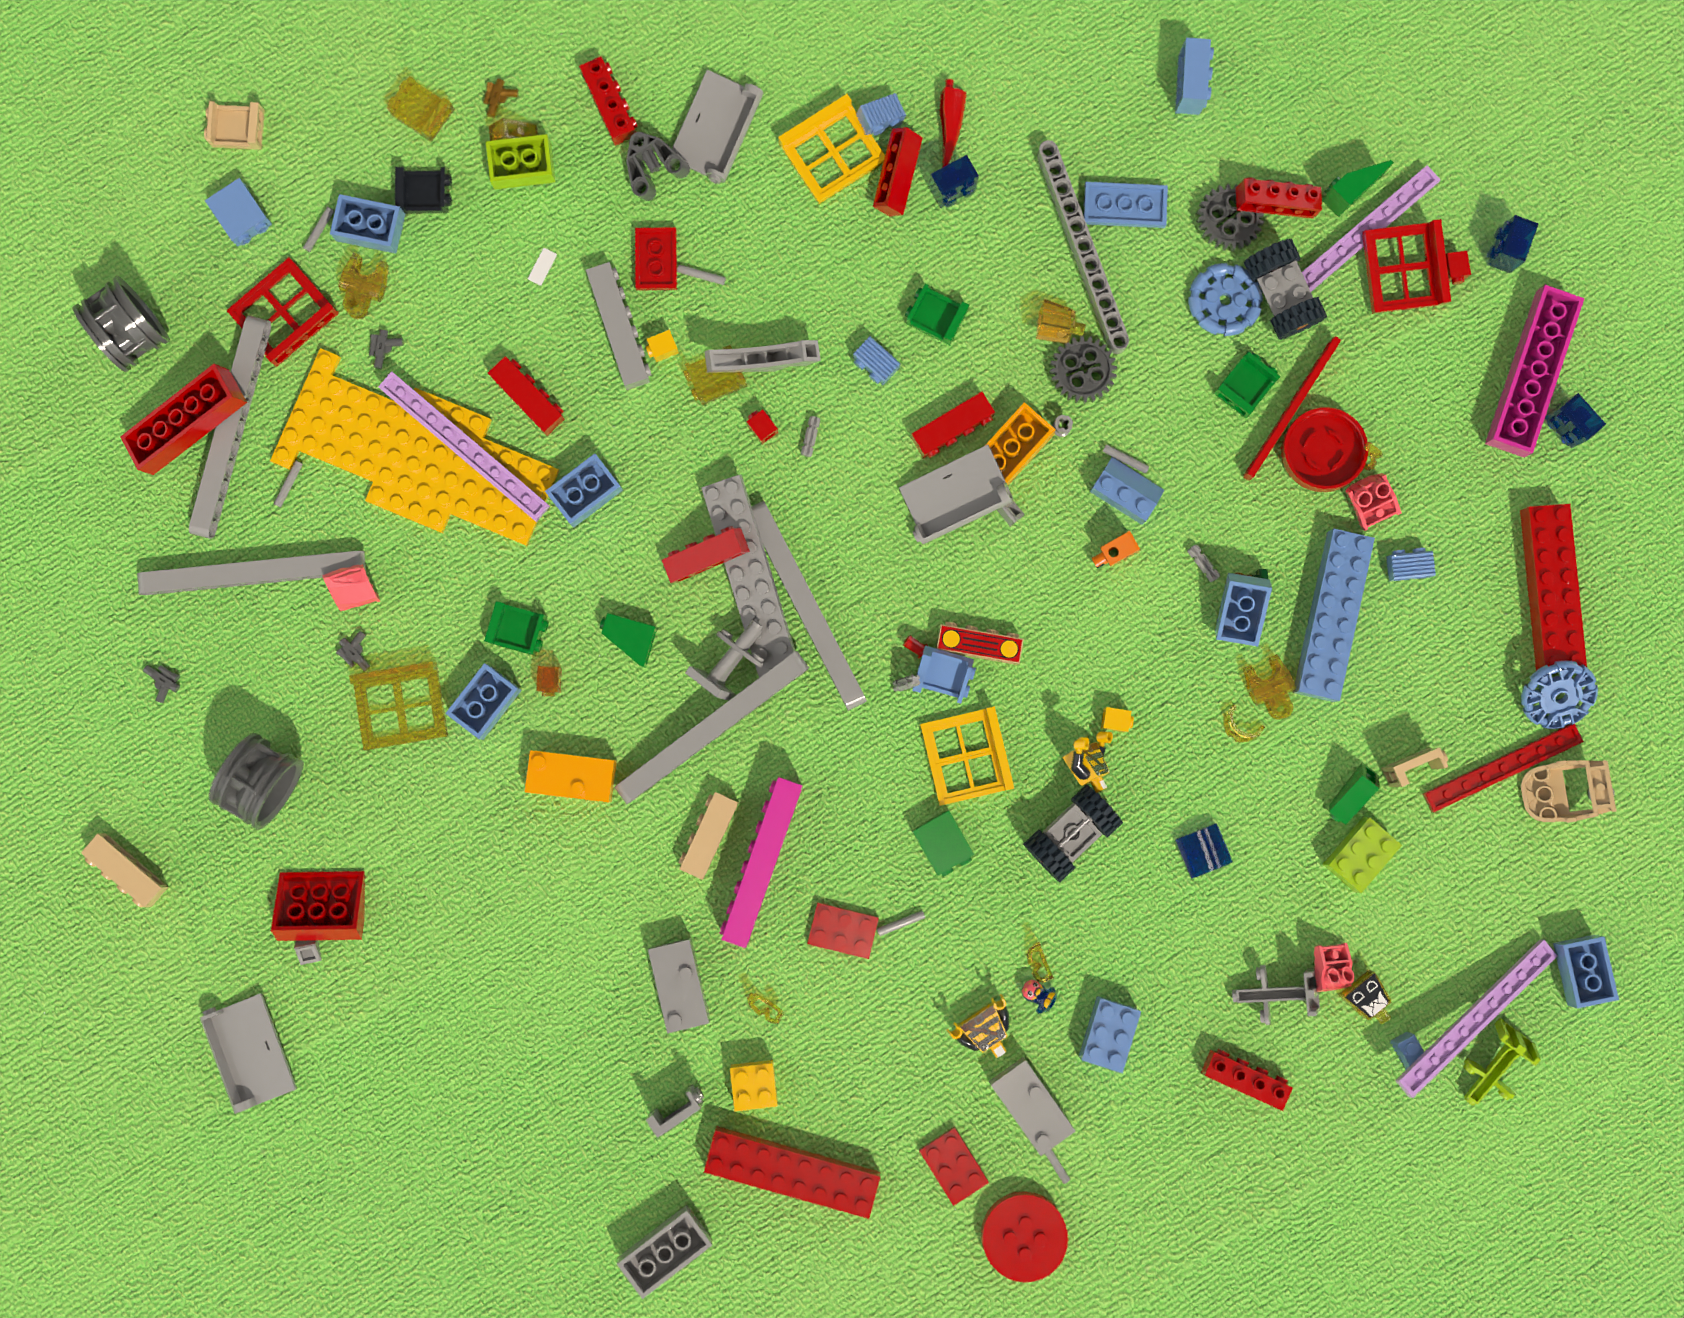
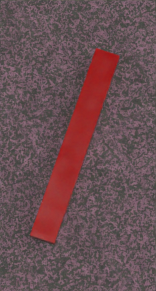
(1291, 408)
(1502, 767)

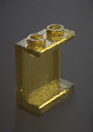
(419, 109)
(712, 385)

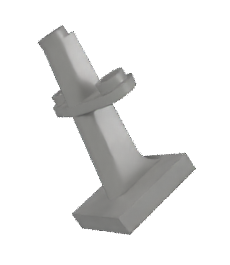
(715, 680)
(1266, 994)

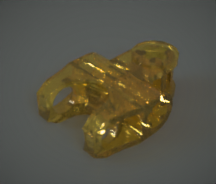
(362, 288)
(1273, 690)

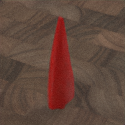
(951, 115)

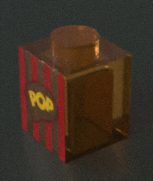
(549, 680)

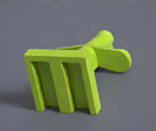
(1515, 1046)

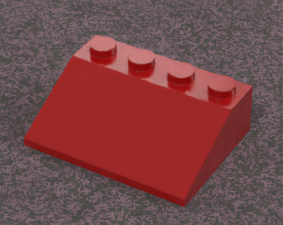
(319, 906)

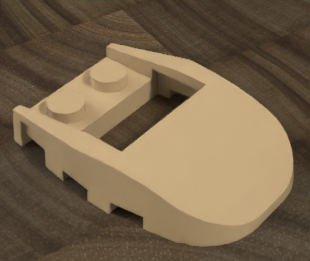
(1546, 793)

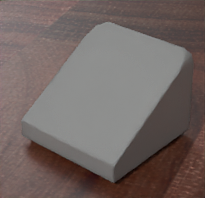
(308, 951)

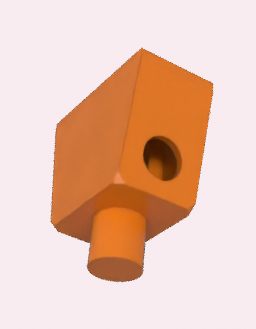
(1124, 544)

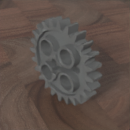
(1219, 203)
(1076, 352)

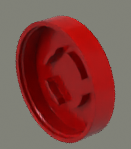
(1324, 449)
(1024, 1236)

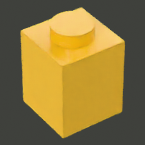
(661, 346)
(1117, 719)

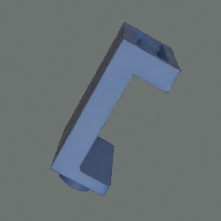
(238, 212)
(945, 673)

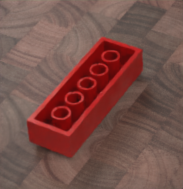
(183, 419)

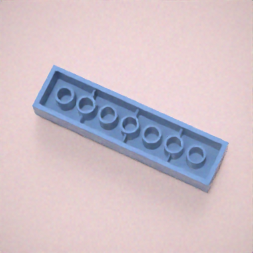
(1333, 615)

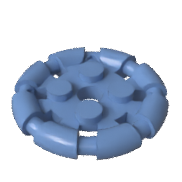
(1238, 298)
(1551, 687)

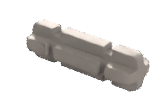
(810, 436)
(1203, 563)
(906, 683)

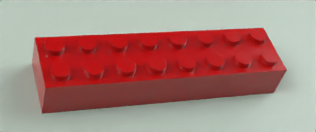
(1553, 584)
(792, 1172)

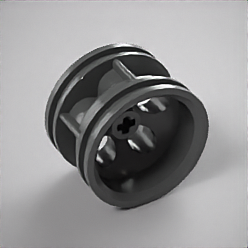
(120, 323)
(255, 781)

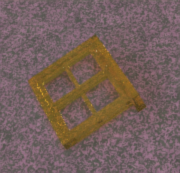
(396, 676)

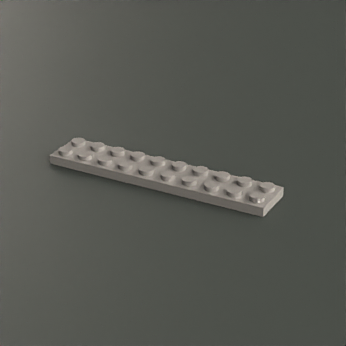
(750, 572)

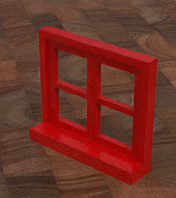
(1435, 265)
(301, 333)

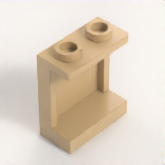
(235, 126)
(1396, 771)

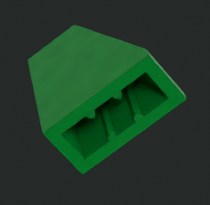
(630, 636)
(1354, 794)

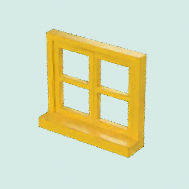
(815, 126)
(995, 749)

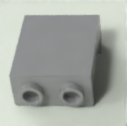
(661, 1125)

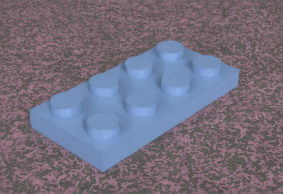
(1125, 204)

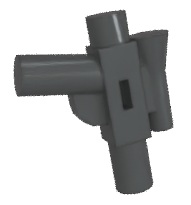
(382, 345)
(352, 651)
(163, 681)

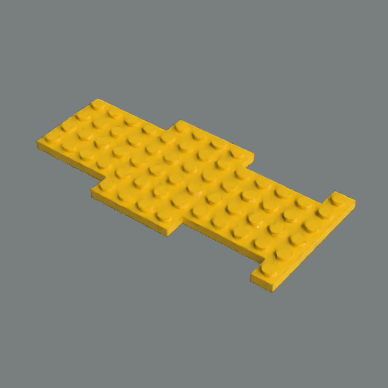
(403, 459)

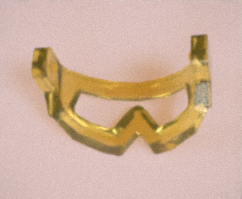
(1373, 452)
(1236, 735)
(1037, 948)
(753, 997)

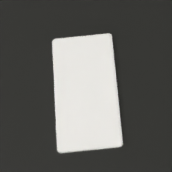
(542, 266)

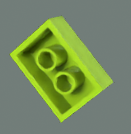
(520, 161)
(1362, 854)

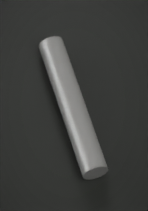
(318, 229)
(701, 274)
(1126, 459)
(288, 483)
(901, 923)
(1057, 1166)

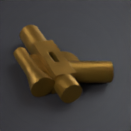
(497, 95)

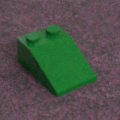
(1349, 188)

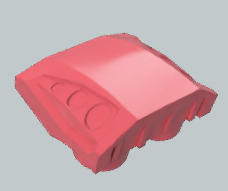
(1373, 500)
(350, 587)
(1333, 967)

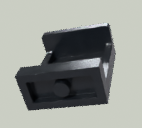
(423, 191)

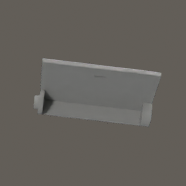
(714, 137)
(968, 492)
(245, 1061)

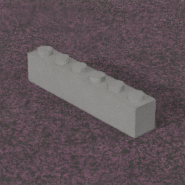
(617, 325)

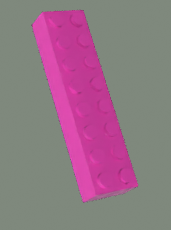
(1534, 371)
(761, 863)

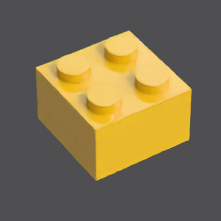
(753, 1085)

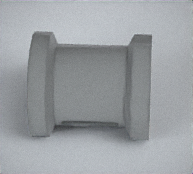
(1061, 432)

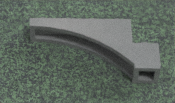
(763, 358)

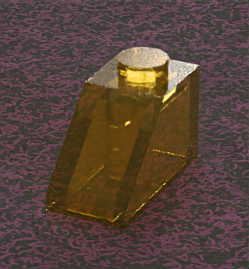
(509, 128)

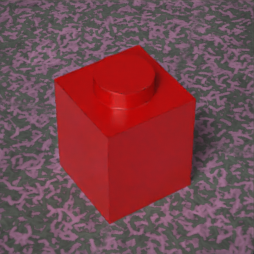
(1458, 267)
(761, 426)

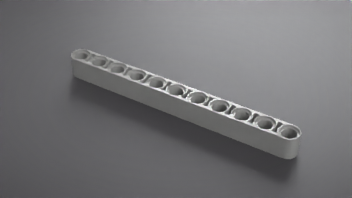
(1082, 237)
(229, 432)
(245, 573)
(807, 608)
(711, 727)

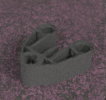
(638, 172)

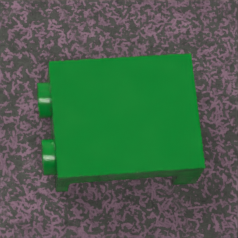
(936, 314)
(1247, 384)
(516, 629)
(943, 843)

